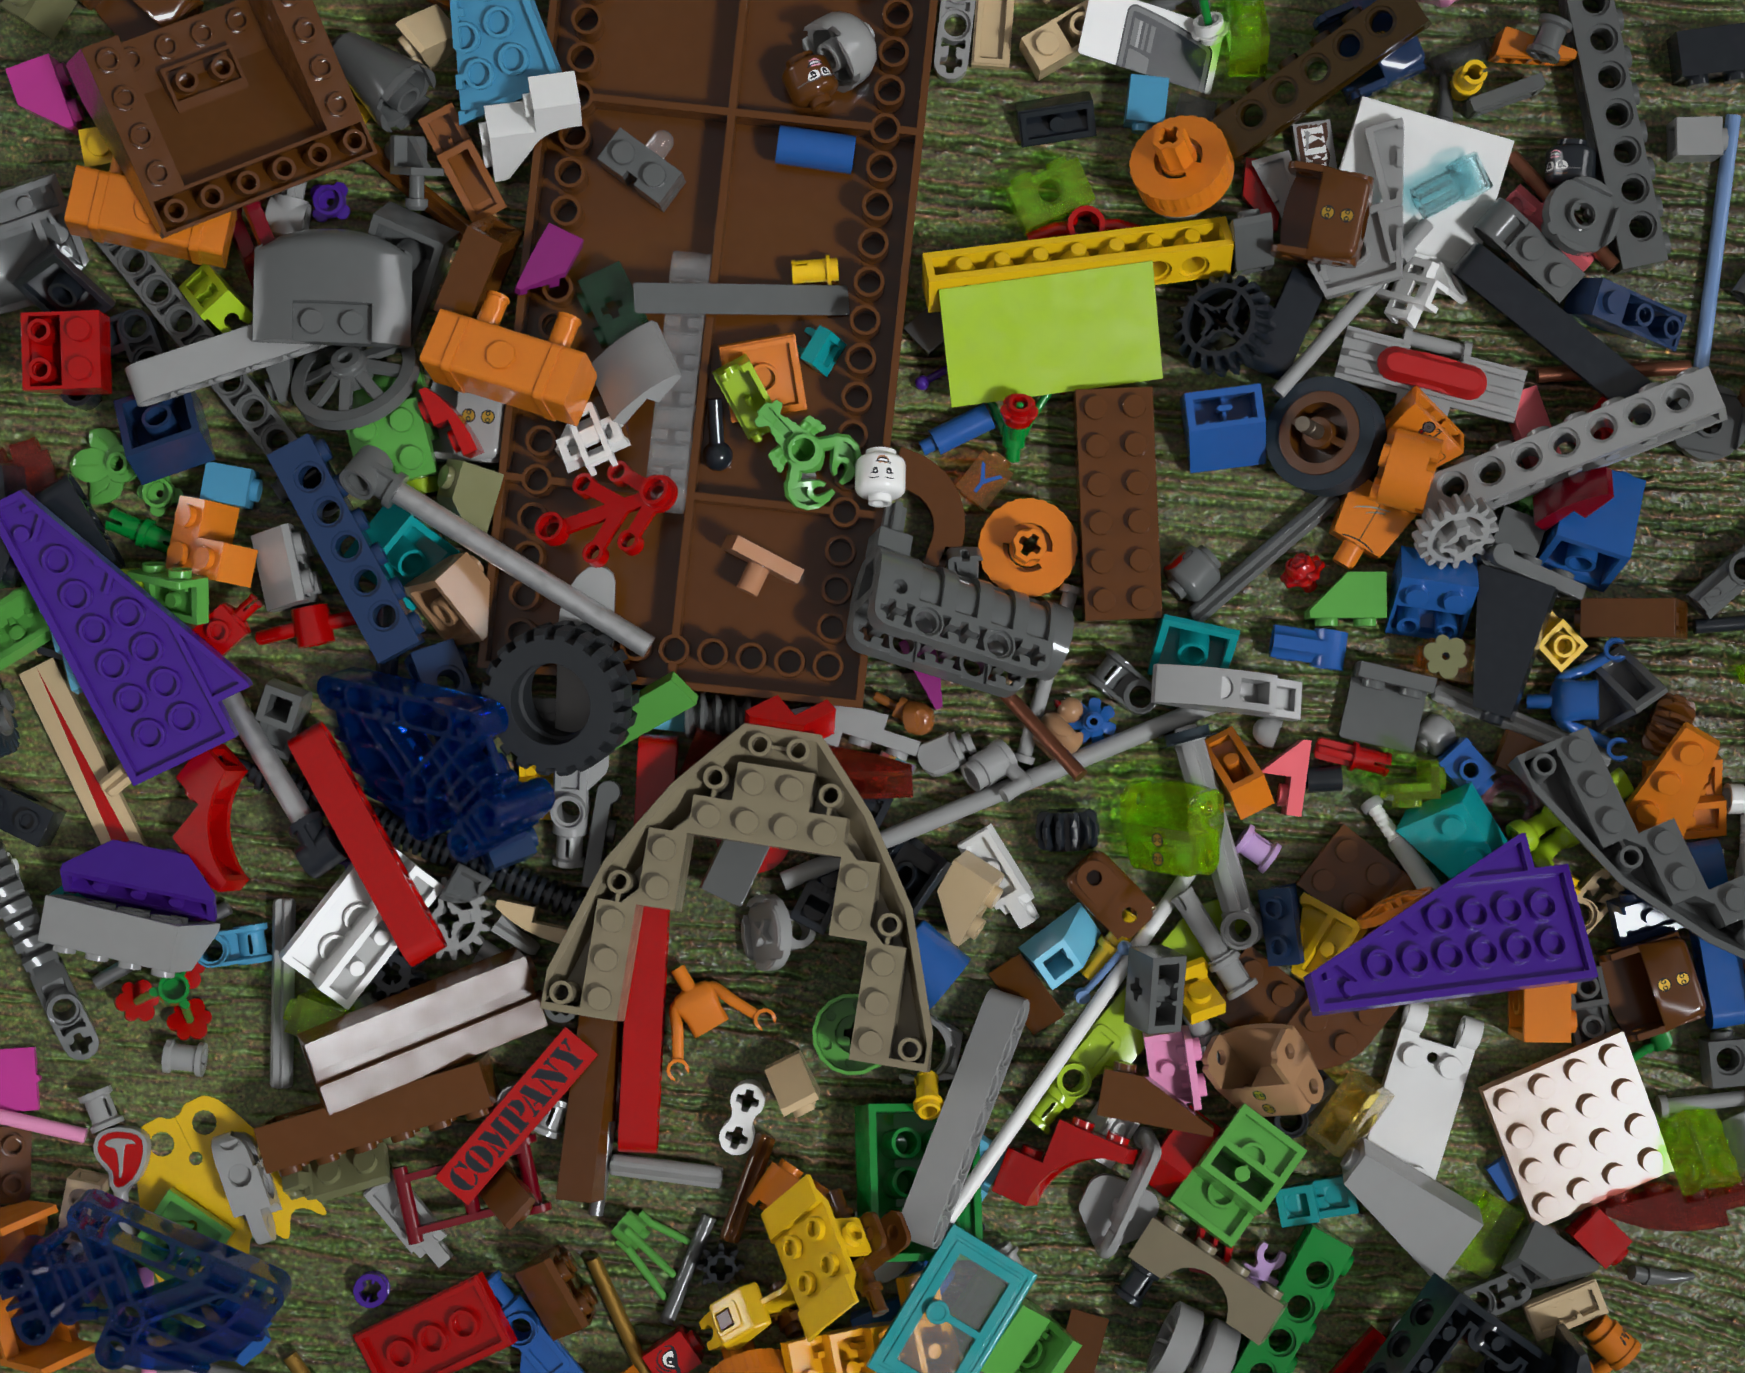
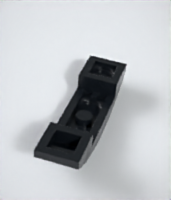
(817, 898)

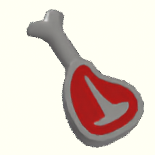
(125, 1156)

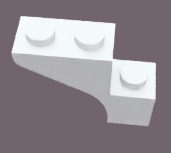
(517, 126)

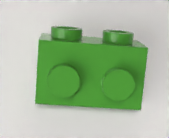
(176, 589)
(21, 626)

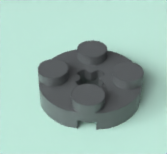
(1561, 225)
(1720, 440)

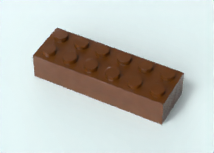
(1117, 504)
(432, 1101)

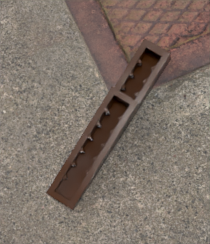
(589, 1113)

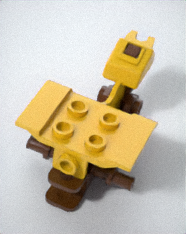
(824, 1265)

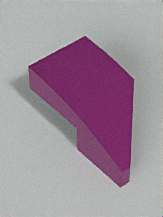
(549, 259)

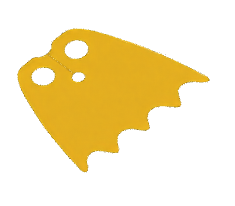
(202, 1181)

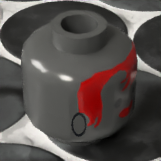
(1192, 573)

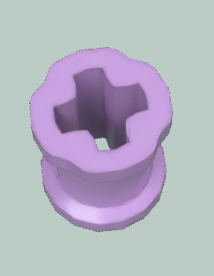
(1257, 848)

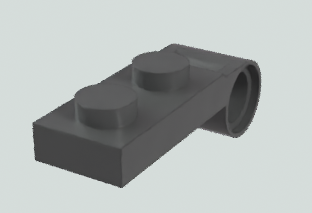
(1527, 248)

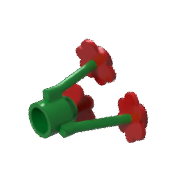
(189, 1016)

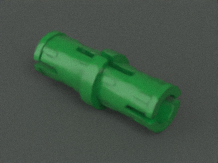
(143, 532)

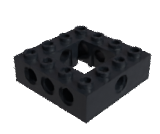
(1437, 1323)

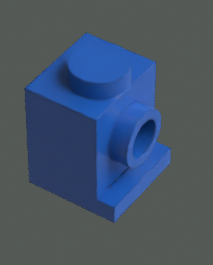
(1457, 757)

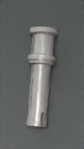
(1223, 960)

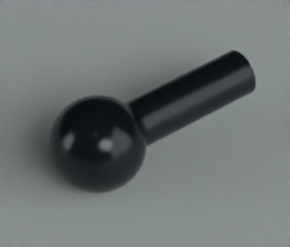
(716, 454)

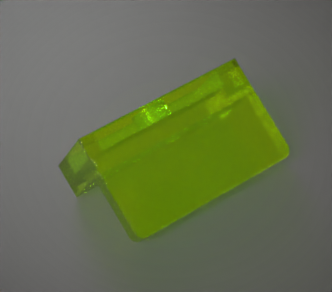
(1489, 1244)

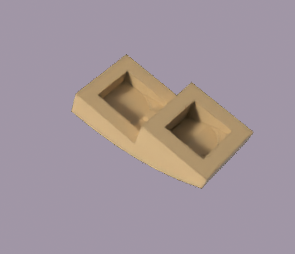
(525, 915)

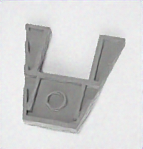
(1383, 241)

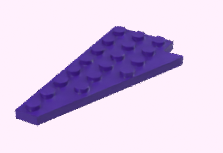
(135, 661)
(1473, 936)

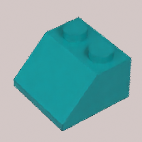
(408, 544)

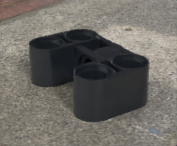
(122, 343)

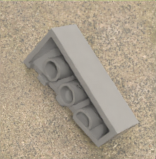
(124, 934)

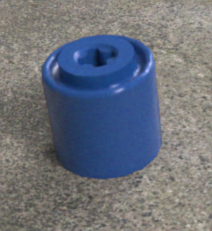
(940, 961)

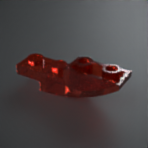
(1666, 1210)

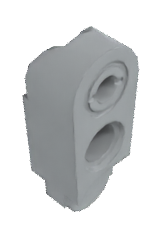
(246, 1183)

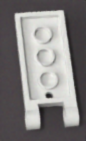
(1425, 1093)

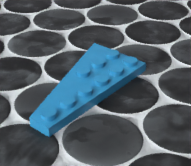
(497, 52)

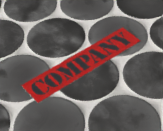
(516, 1116)

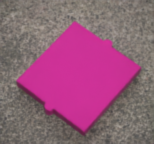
(19, 1079)

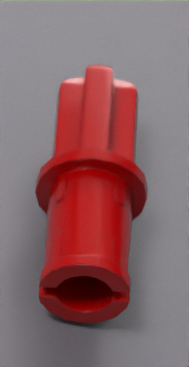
(1352, 756)

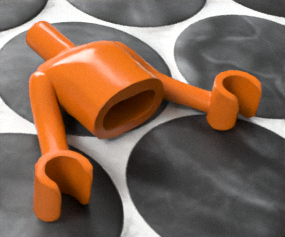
(702, 1011)

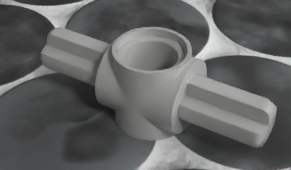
(288, 211)

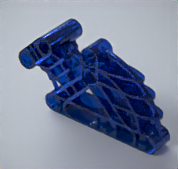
(441, 784)
(55, 1283)

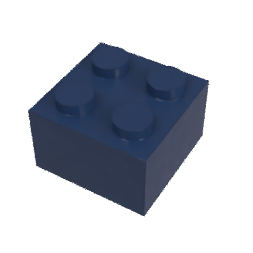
(164, 436)

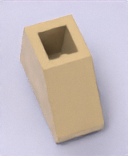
(427, 36)
(1054, 42)
(966, 894)
(793, 1084)

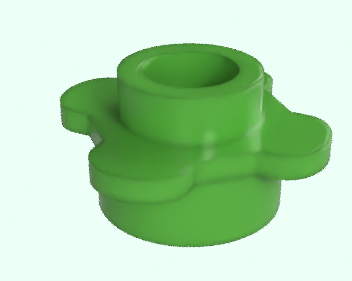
(157, 504)

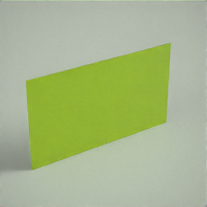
(1051, 333)

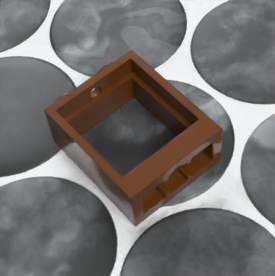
(479, 265)

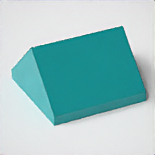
(1192, 643)

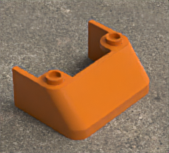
(64, 1344)

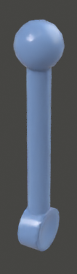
(1082, 995)

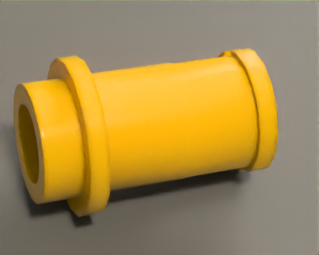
(815, 270)
(927, 1101)

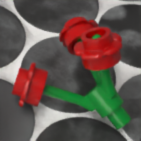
(1015, 421)

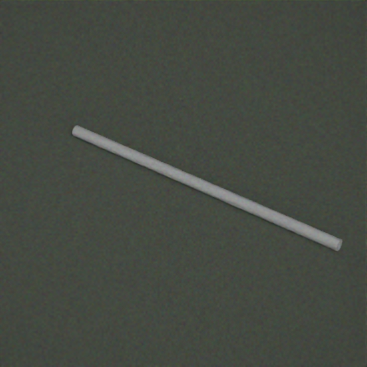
(990, 796)

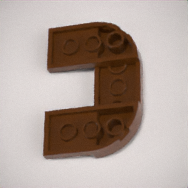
(1352, 880)

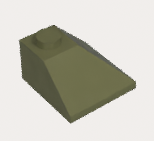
(469, 492)

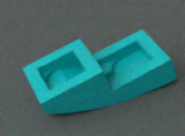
(1315, 1200)

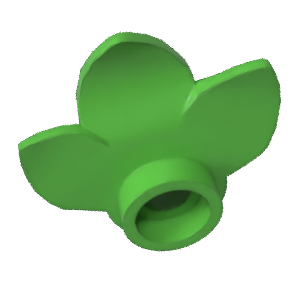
(100, 466)

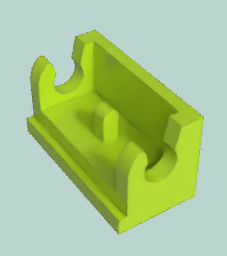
(214, 298)
(744, 394)

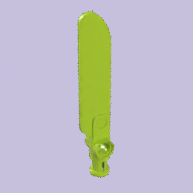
(1110, 1036)

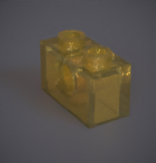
(1350, 1113)

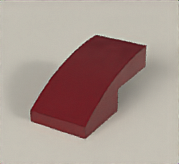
(1577, 493)

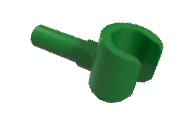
(1658, 1043)

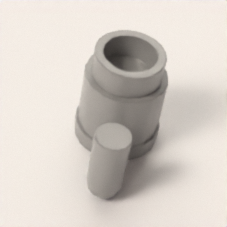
(991, 766)

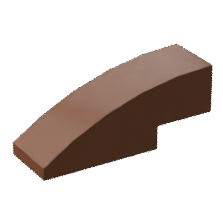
(461, 162)

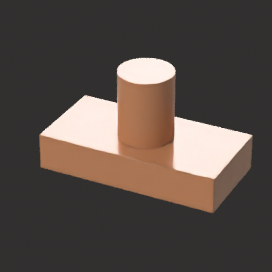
(759, 564)

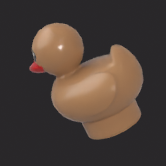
(1068, 711)

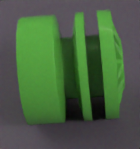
(831, 1037)

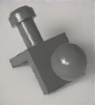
(409, 158)

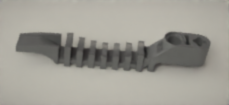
(44, 965)

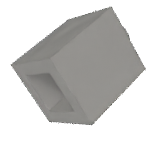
(1696, 139)

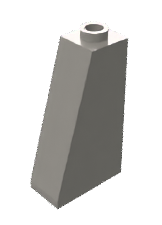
(1415, 1209)

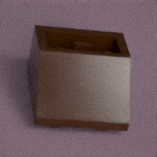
(557, 1292)

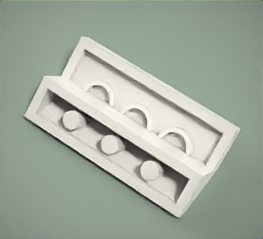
(346, 937)

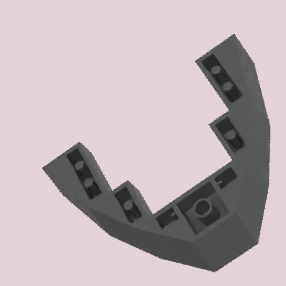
(1652, 864)

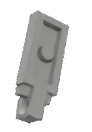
(386, 1203)

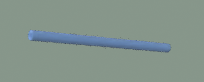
(1716, 244)

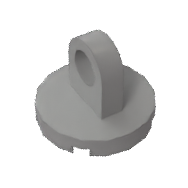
(768, 932)

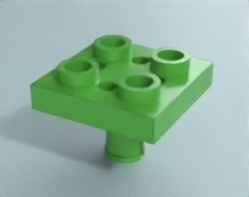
(181, 1210)

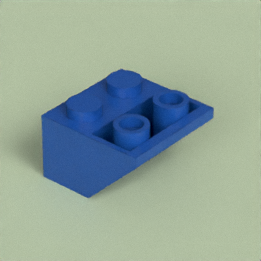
(1224, 428)
(1430, 599)

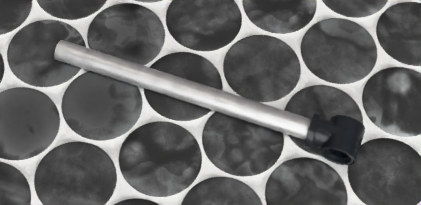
(318, 845)

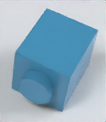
(1145, 102)
(231, 485)

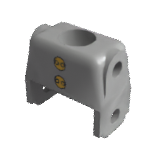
(483, 417)

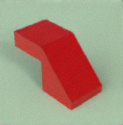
(776, 714)
(1179, 1156)

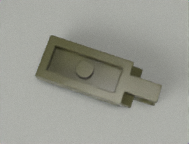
(340, 1177)

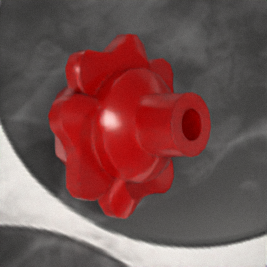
(1302, 572)

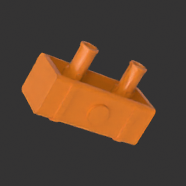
(109, 211)
(511, 365)

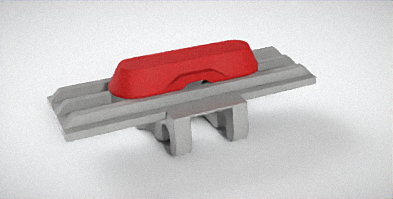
(1463, 385)

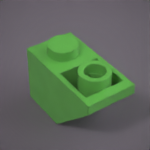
(1351, 596)

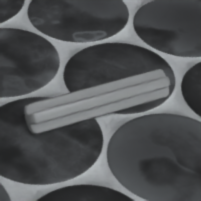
(666, 1170)

